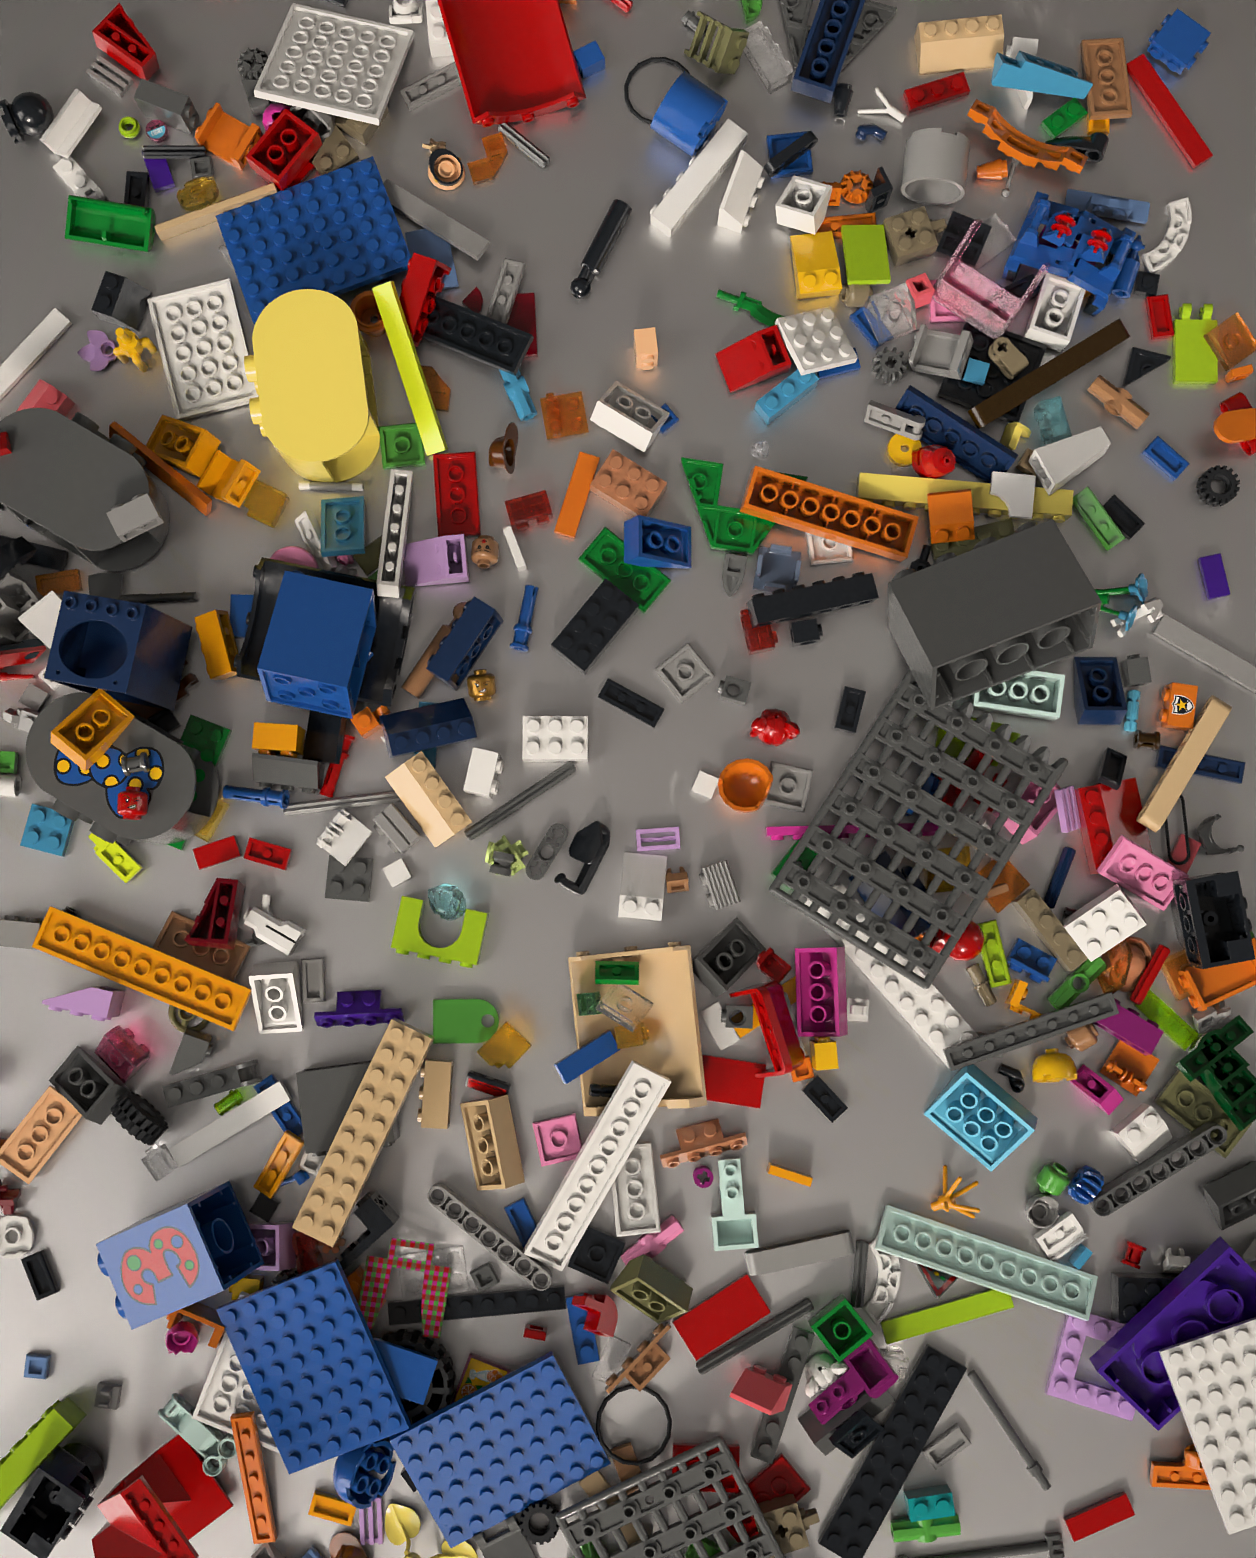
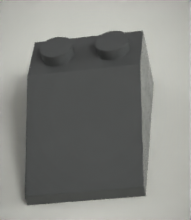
(726, 957)
(88, 1085)

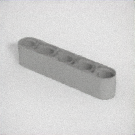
(799, 1252)

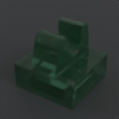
(587, 1003)

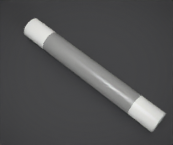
(331, 486)

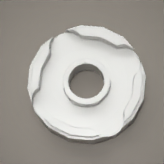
(26, 1235)

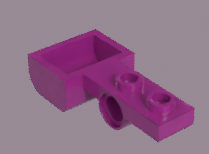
(867, 1372)

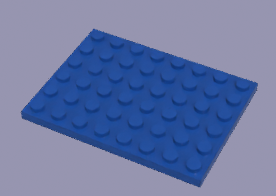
(315, 236)
(313, 1367)
(500, 1449)

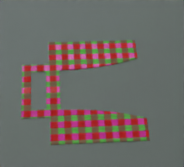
(434, 1288)

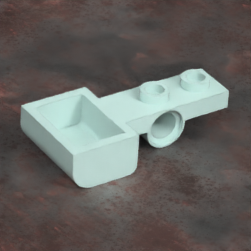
(734, 1226)

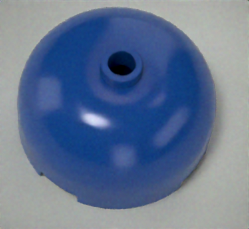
(352, 1476)

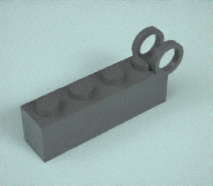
(211, 1083)

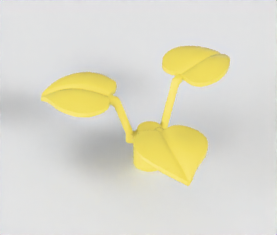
(405, 1523)

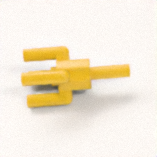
(132, 347)

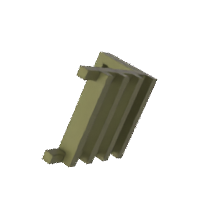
(726, 47)

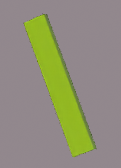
(945, 1315)

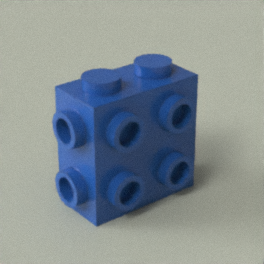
(1178, 41)

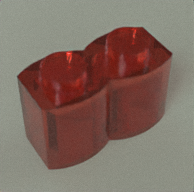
(307, 1252)

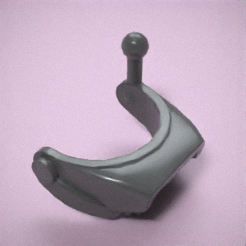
(1205, 837)

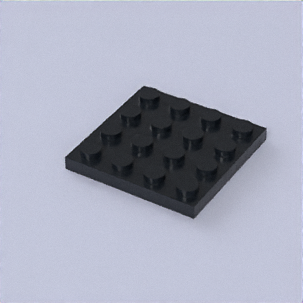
(973, 394)

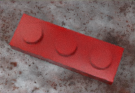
(936, 92)

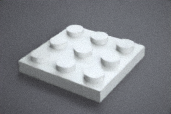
(816, 340)

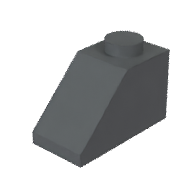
(191, 1051)

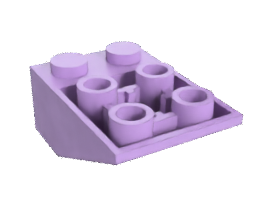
(436, 561)
(99, 1001)

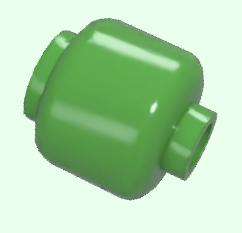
(1053, 1179)

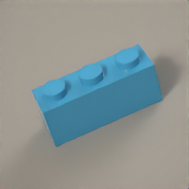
(785, 395)

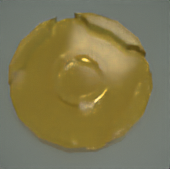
(198, 194)

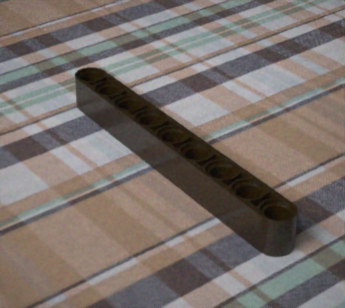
(1048, 374)

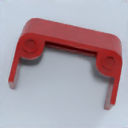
(776, 1027)

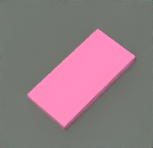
(1141, 872)

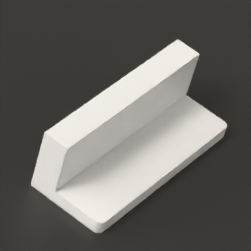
(71, 124)

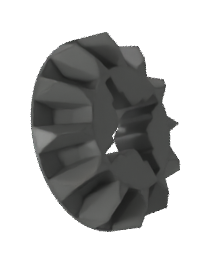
(244, 67)

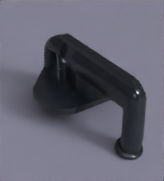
(589, 848)

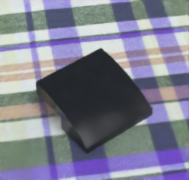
(954, 233)

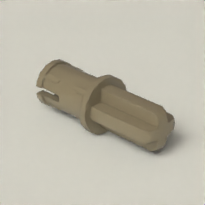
(981, 984)

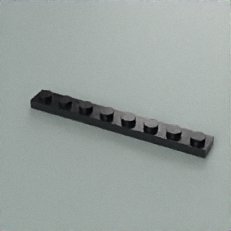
(483, 1304)

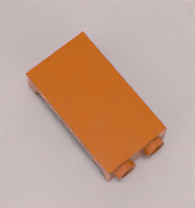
(1217, 983)

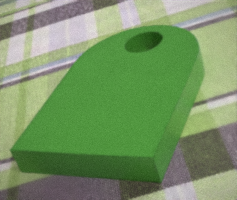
(462, 1021)

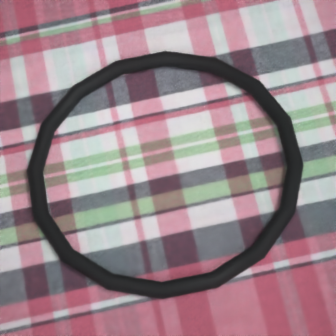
(652, 59)
(599, 1434)

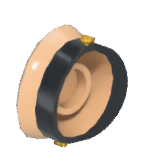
(445, 169)

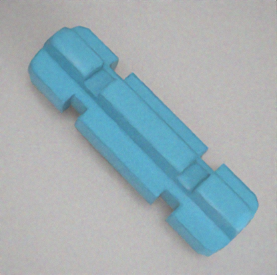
(1133, 709)

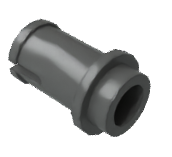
(691, 21)

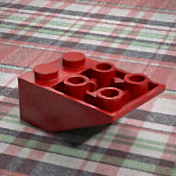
(754, 359)

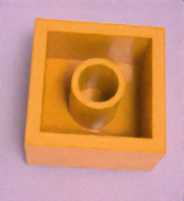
(278, 739)

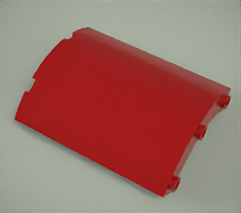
(512, 58)

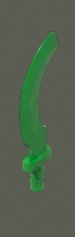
(755, 307)

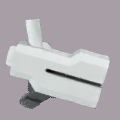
(272, 930)

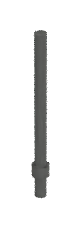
(1032, 1466)

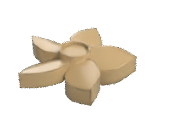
(434, 145)

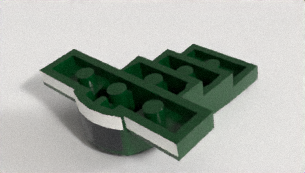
(1224, 1070)

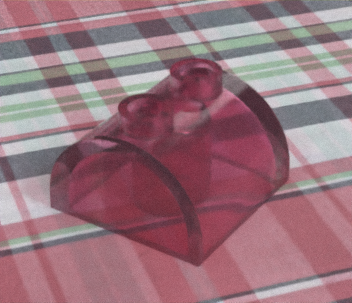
(122, 1053)

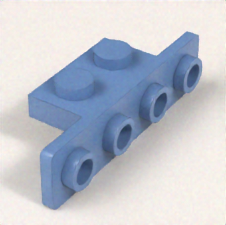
(1108, 206)

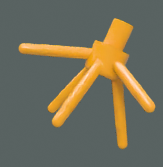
(947, 1199)

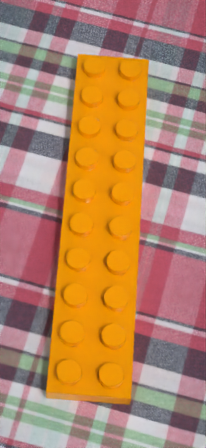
(142, 968)

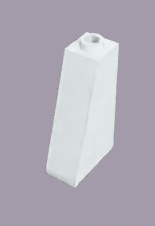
(1065, 459)

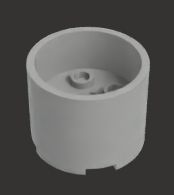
(935, 167)

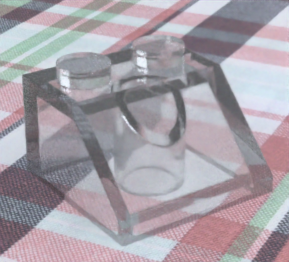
(891, 313)

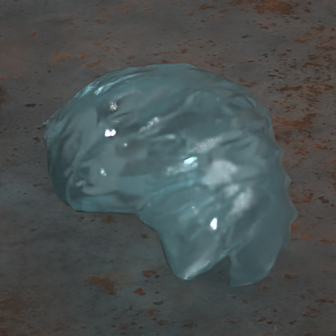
(447, 901)

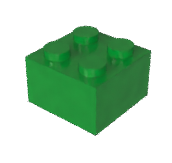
(840, 1327)

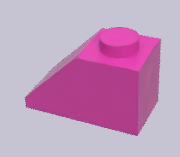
(1097, 1090)

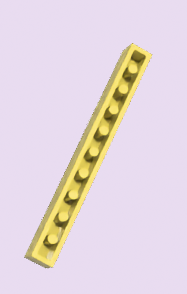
(913, 491)

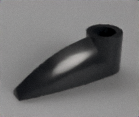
(1091, 146)

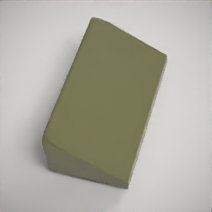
(370, 560)

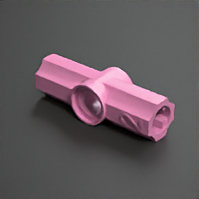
(654, 1243)

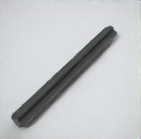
(519, 801)
(754, 1336)

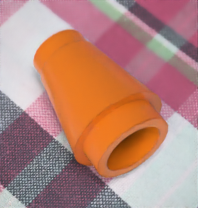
(992, 170)

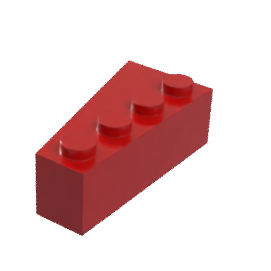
(419, 290)

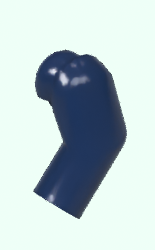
(870, 129)

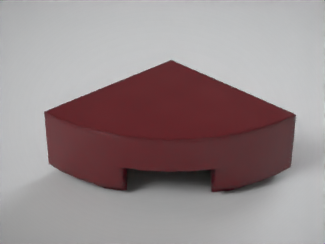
(474, 301)

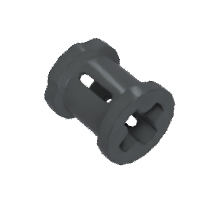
(135, 764)

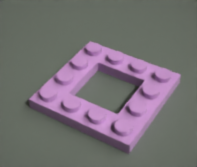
(1062, 1378)

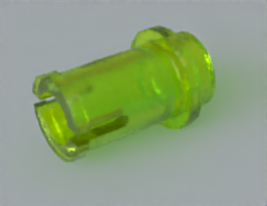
(232, 1099)

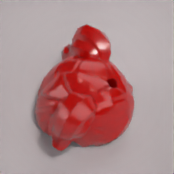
(774, 727)

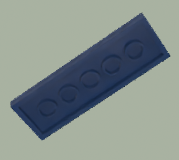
(970, 445)

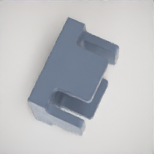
(776, 568)

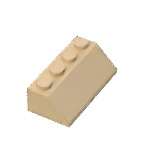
(958, 44)
(428, 799)
(492, 1143)

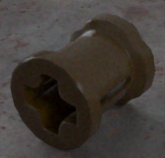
(1146, 740)

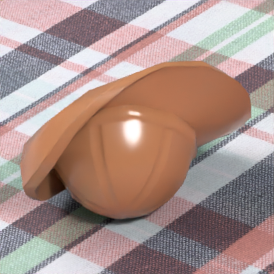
(1140, 960)

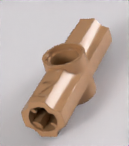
(1118, 401)

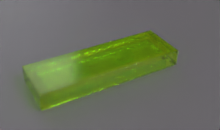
(1168, 1020)

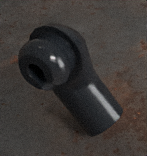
(1014, 1076)

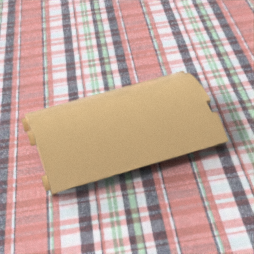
(671, 1022)

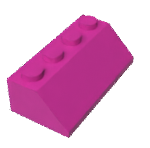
(821, 992)

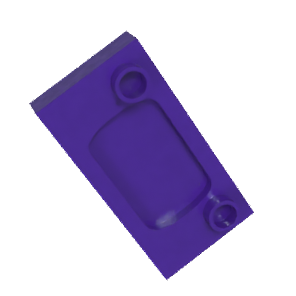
(1203, 1298)

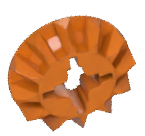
(856, 196)

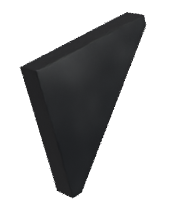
(1141, 363)

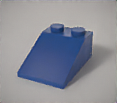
(656, 543)

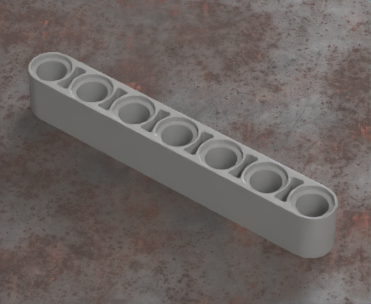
(495, 1246)

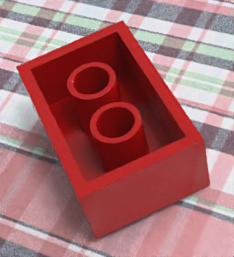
(284, 150)

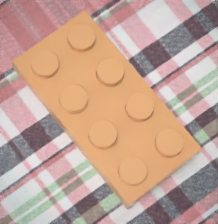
(39, 1135)

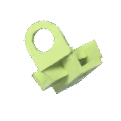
(516, 849)

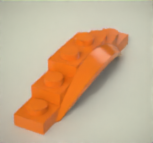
(1022, 147)

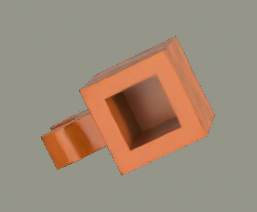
(368, 721)

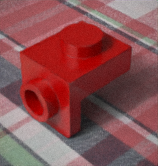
(772, 965)

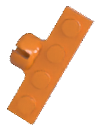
(1184, 1474)

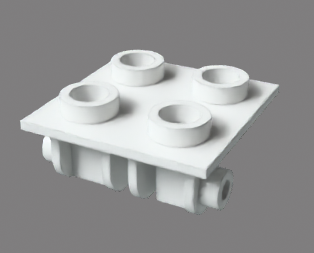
(343, 836)

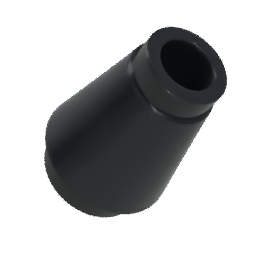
(842, 99)

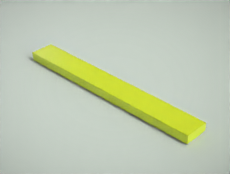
(409, 368)

